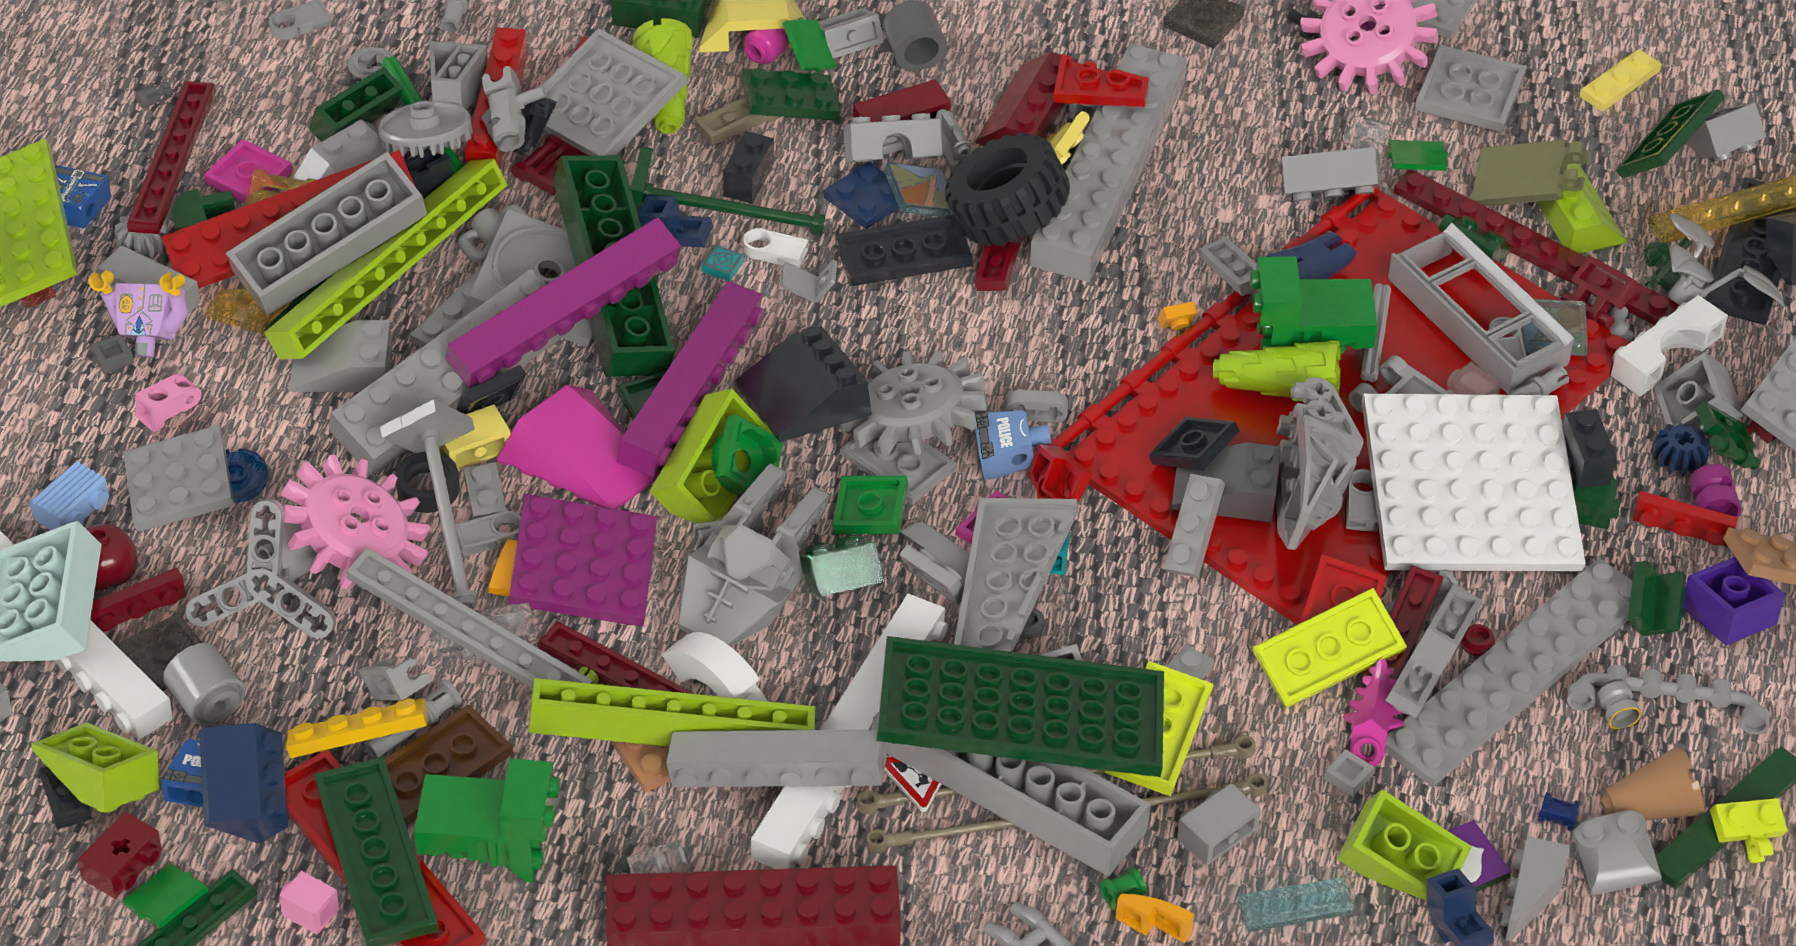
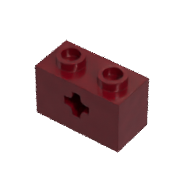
(120, 855)

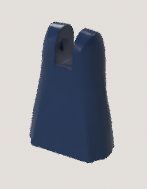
(1320, 257)

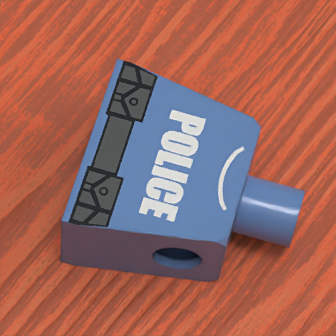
(1007, 442)

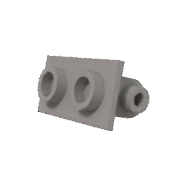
(954, 142)

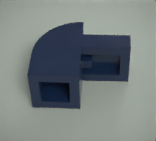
(687, 230)
(1453, 910)

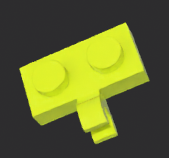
(1750, 822)

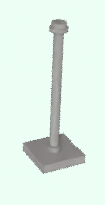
(427, 430)

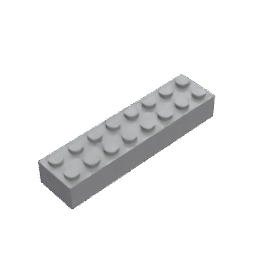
(419, 380)
(1050, 800)

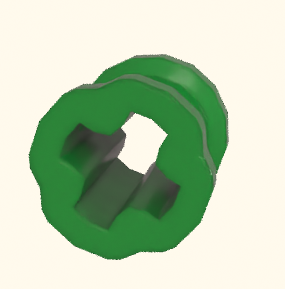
(1129, 883)

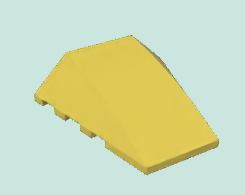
(742, 16)

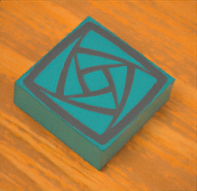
(722, 263)

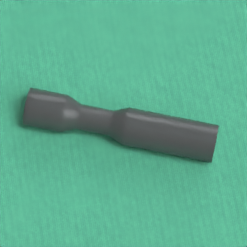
(1119, 236)

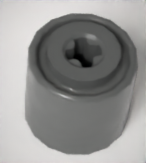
(914, 35)

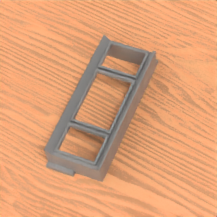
(1460, 327)

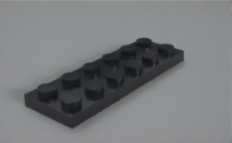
(1743, 247)

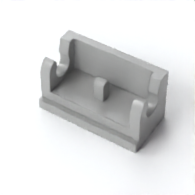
(392, 682)

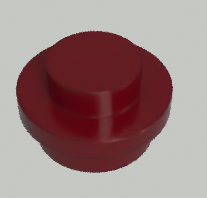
(1477, 640)

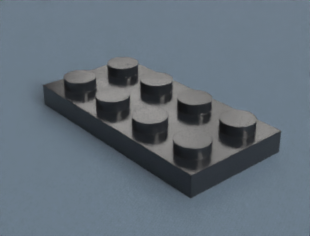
(903, 250)

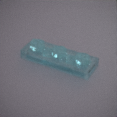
(1295, 904)

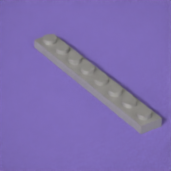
(457, 621)

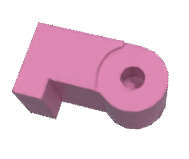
(165, 400)

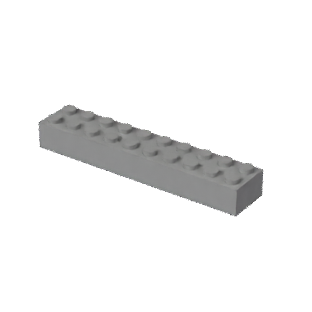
(1108, 168)

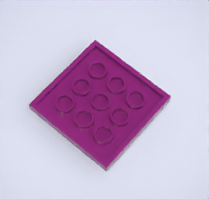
(583, 560)

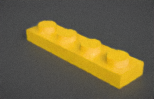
(359, 727)

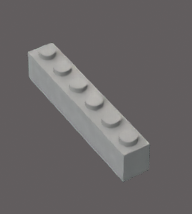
(776, 758)

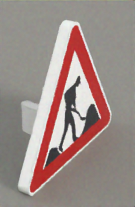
(914, 784)

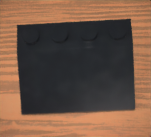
(805, 386)

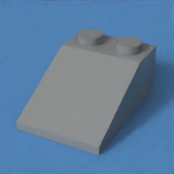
(346, 359)

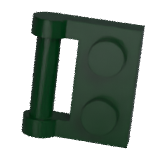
(1490, 243)

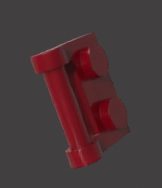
(545, 172)

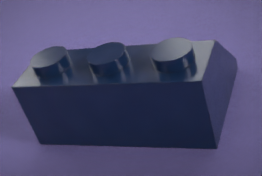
(243, 780)

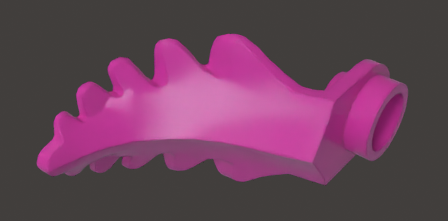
(1373, 714)

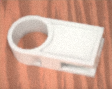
(781, 247)

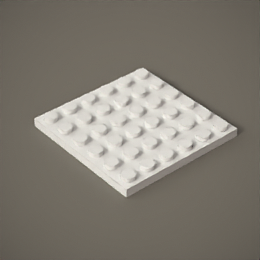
(1472, 482)

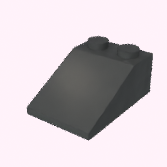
(1249, 480)

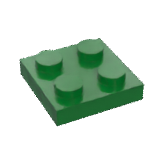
(870, 505)

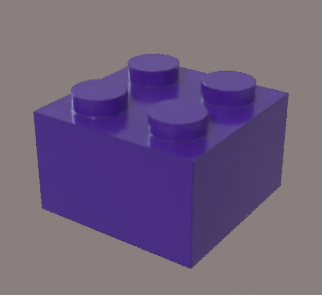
(1731, 601)

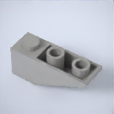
(1538, 883)

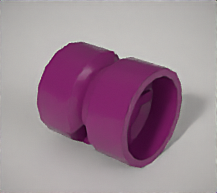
(1715, 489)

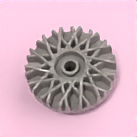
(425, 126)

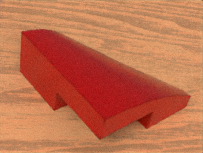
(1057, 474)

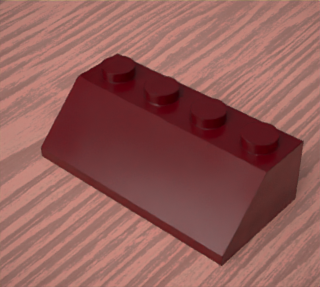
(1027, 102)

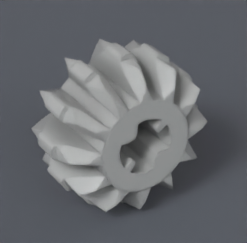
(141, 243)

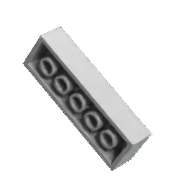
(326, 233)

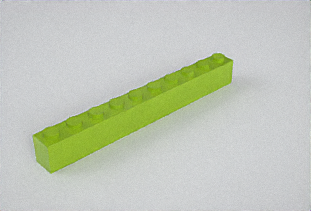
(373, 272)

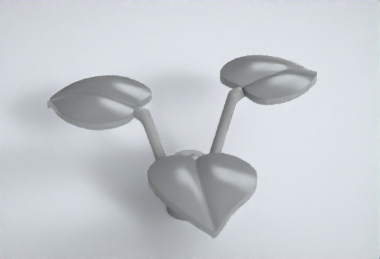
(1696, 274)

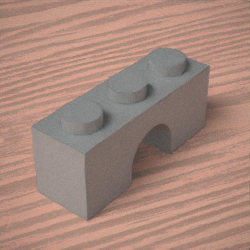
(865, 138)

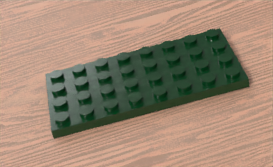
(1022, 706)

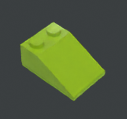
(100, 766)
(1400, 846)

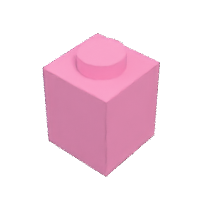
(309, 902)

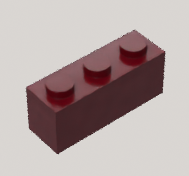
(917, 99)

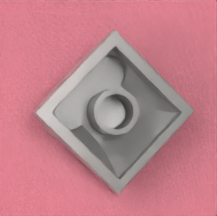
(1616, 852)

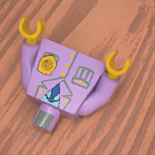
(144, 310)

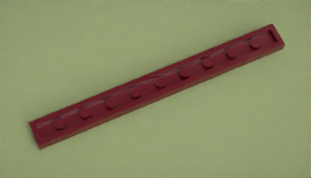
(1524, 241)

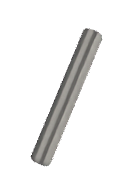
(1372, 356)

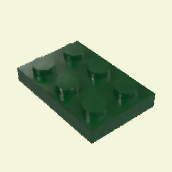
(790, 94)

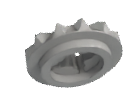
(365, 58)

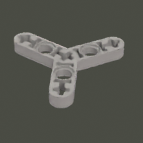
(258, 567)

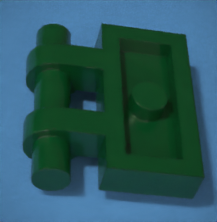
(1727, 436)

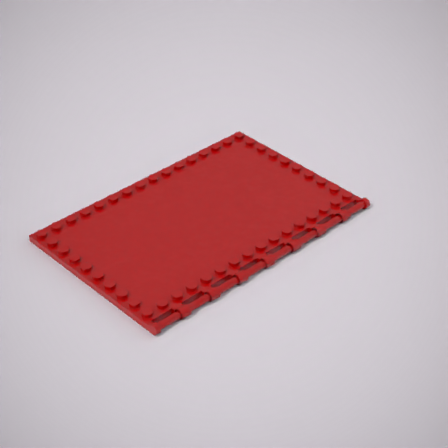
(1252, 550)

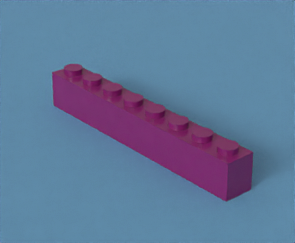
(563, 303)
(690, 377)

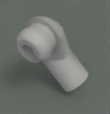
(1620, 327)

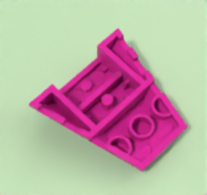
(576, 448)

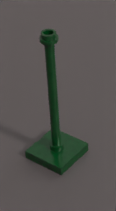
(642, 188)

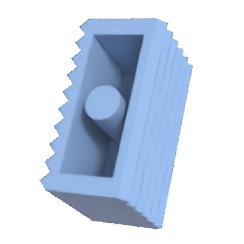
(70, 497)

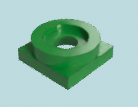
(757, 443)

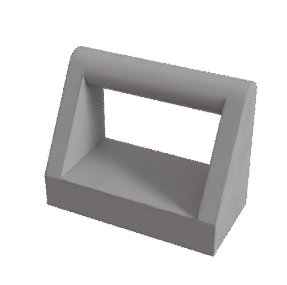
(852, 31)

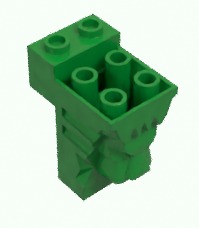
(1310, 309)
(490, 817)

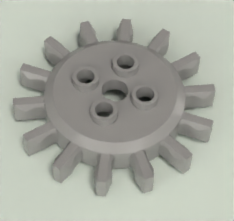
(919, 403)

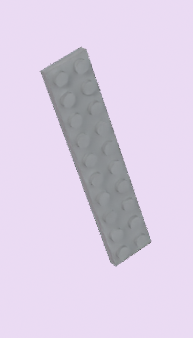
(1512, 673)

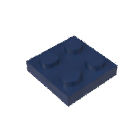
(863, 195)

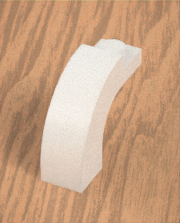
(714, 664)

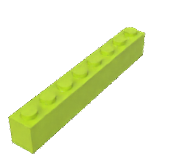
(651, 715)

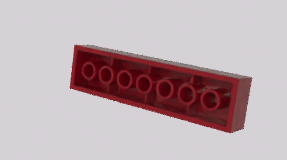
(755, 907)

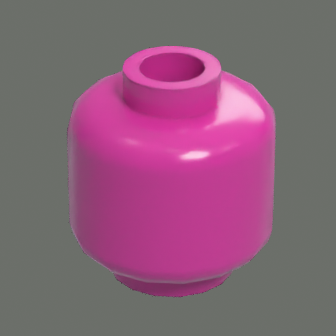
(765, 45)

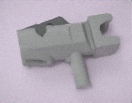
(504, 116)

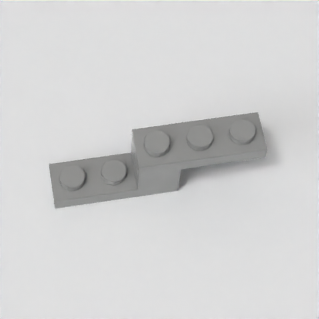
(1434, 651)

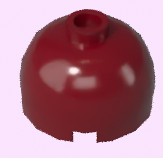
(117, 555)

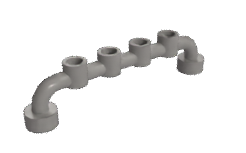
(1754, 717)

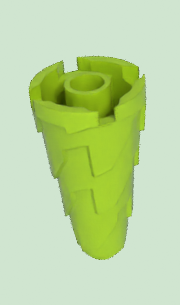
(673, 46)
(1278, 368)

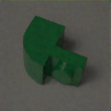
(193, 209)

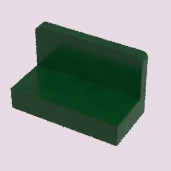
(1656, 600)

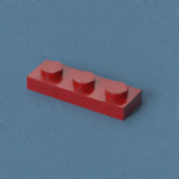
(1683, 518)

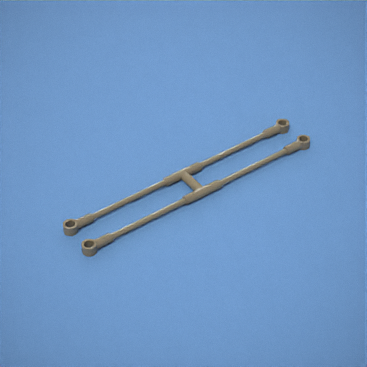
(907, 837)

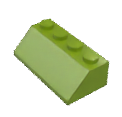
(1582, 218)
(687, 479)

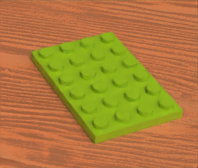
(32, 224)

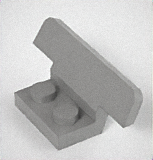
(937, 562)

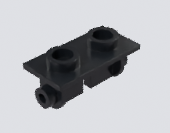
(536, 118)

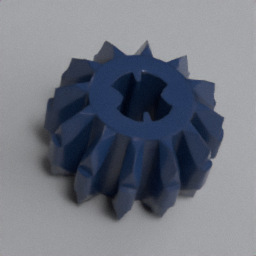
(1681, 448)

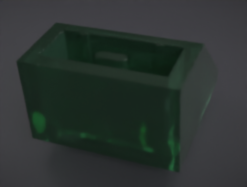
(842, 566)

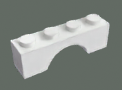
(1691, 326)

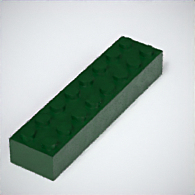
(598, 213)

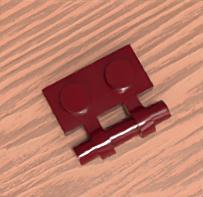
(1606, 284)

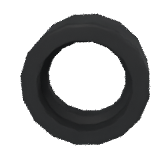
(418, 464)

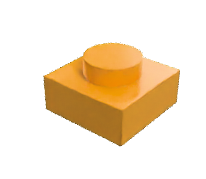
(1177, 316)

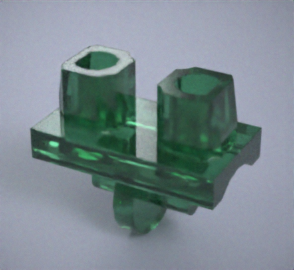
(1658, 255)

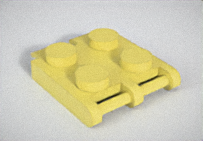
(1068, 136)

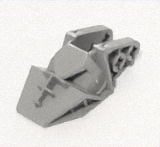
(1315, 460)
(741, 577)

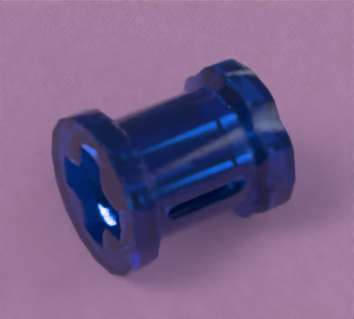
(1559, 811)

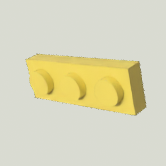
(1620, 80)

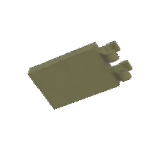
(1528, 172)

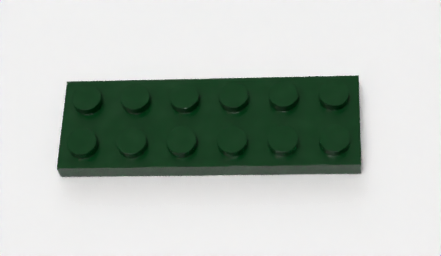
(375, 853)

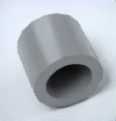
(204, 684)

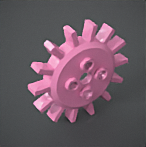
(1373, 52)
(338, 535)

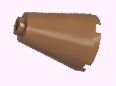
(1657, 789)

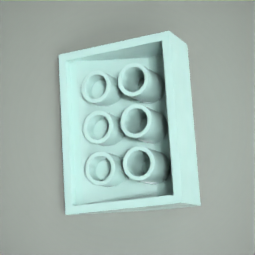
(47, 594)

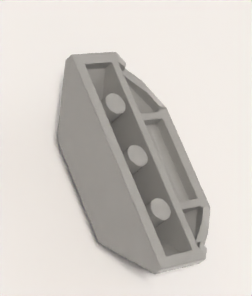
(342, 151)

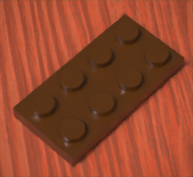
(455, 747)

